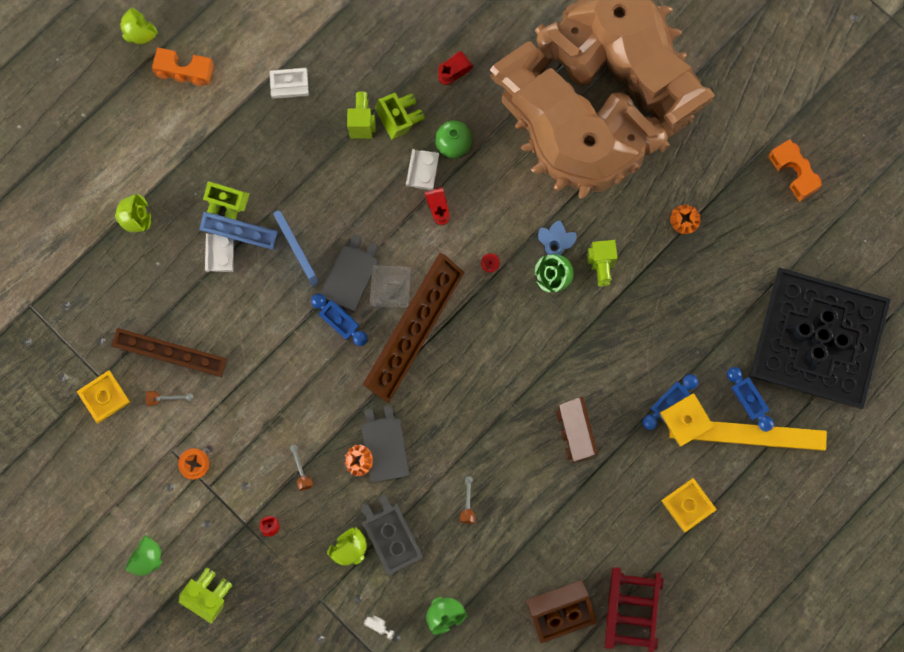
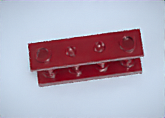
(614, 618)

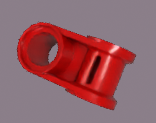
(457, 66)
(437, 203)

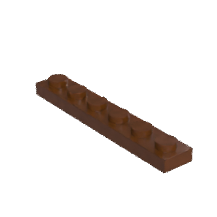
(169, 352)

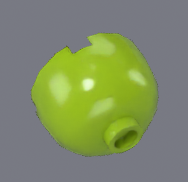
(136, 28)
(132, 214)
(349, 548)

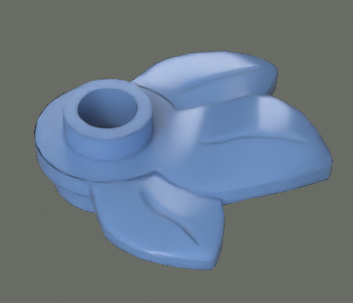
(556, 236)

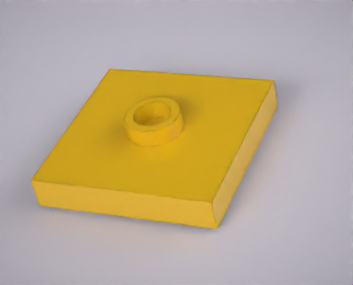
(103, 397)
(686, 419)
(688, 505)

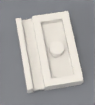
(289, 83)
(422, 169)
(219, 253)
(378, 625)

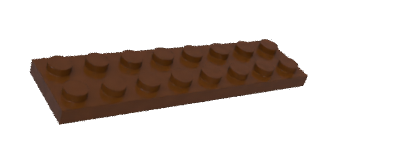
(413, 328)

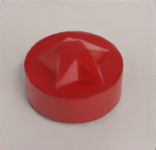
(490, 262)
(269, 526)

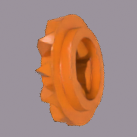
(687, 227)
(190, 455)
(365, 462)

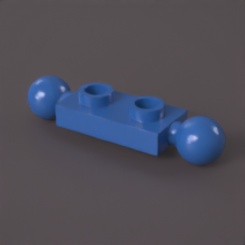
(339, 319)
(671, 397)
(750, 399)

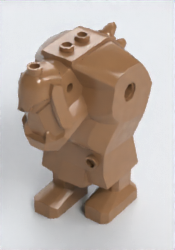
(637, 51)
(565, 131)

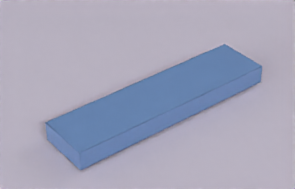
(238, 230)

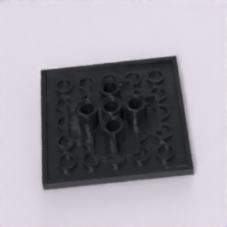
(787, 355)

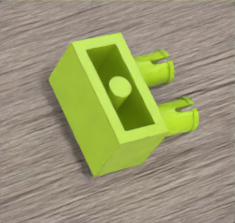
(393, 115)
(359, 119)
(221, 195)
(602, 257)
(201, 600)

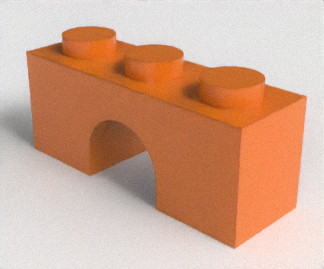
(197, 72)
(789, 156)

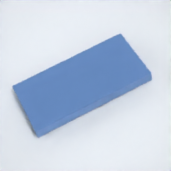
(296, 248)

